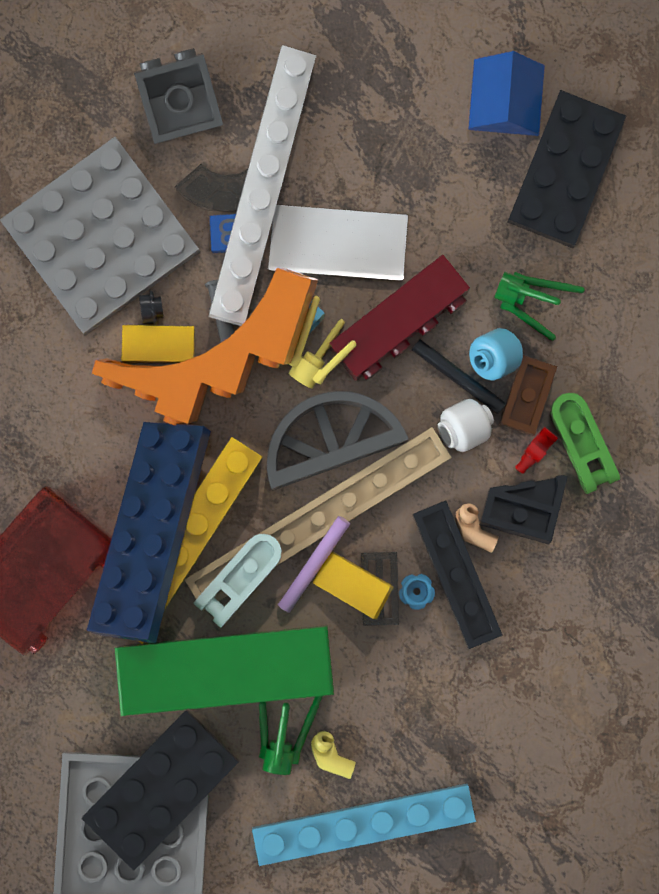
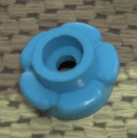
(426, 594)

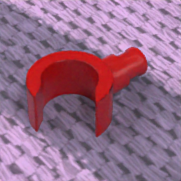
(536, 449)

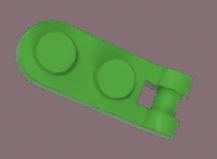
(583, 441)

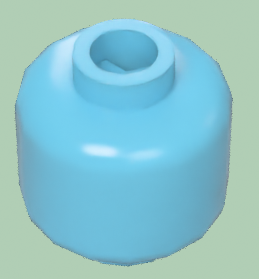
(496, 354)

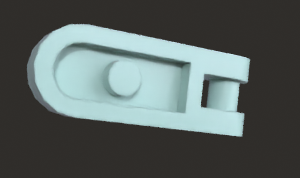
(240, 577)

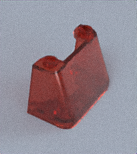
(43, 564)

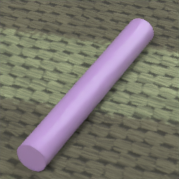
(314, 564)

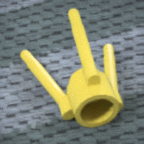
(308, 368)

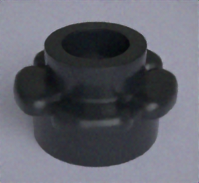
(151, 308)

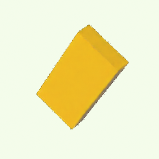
(157, 344)
(353, 585)

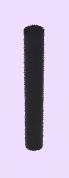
(458, 376)

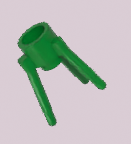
(514, 289)
(279, 756)

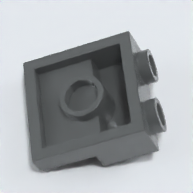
(178, 96)

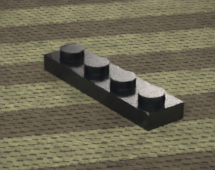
(457, 574)

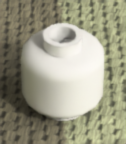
(465, 425)

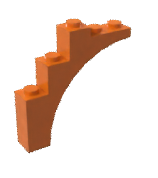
(268, 333)

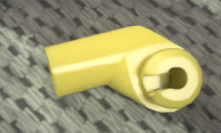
(327, 756)

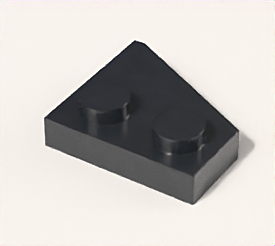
(525, 508)

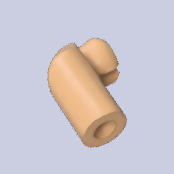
(471, 531)

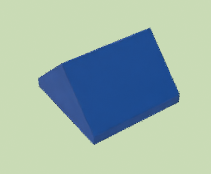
(506, 94)

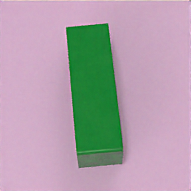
(224, 670)

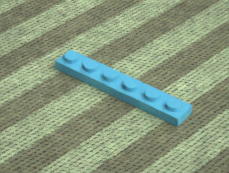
(363, 824)

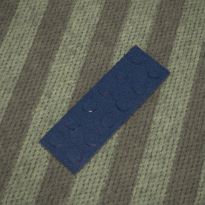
(149, 532)

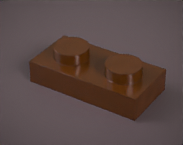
(528, 395)

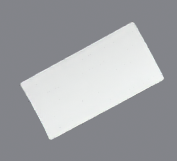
(338, 242)

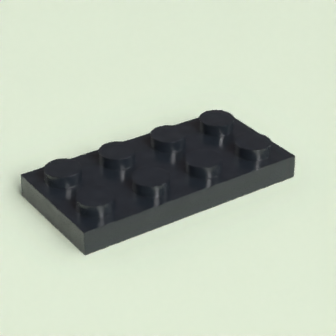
(566, 169)
(160, 789)

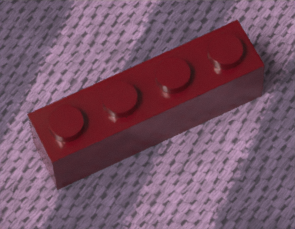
(401, 317)

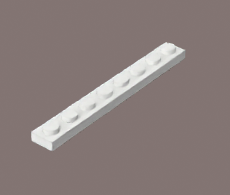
(262, 186)

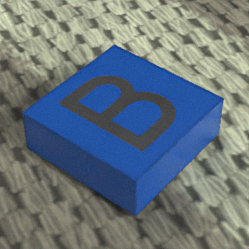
(220, 232)

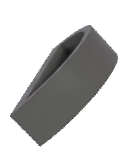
(351, 450)

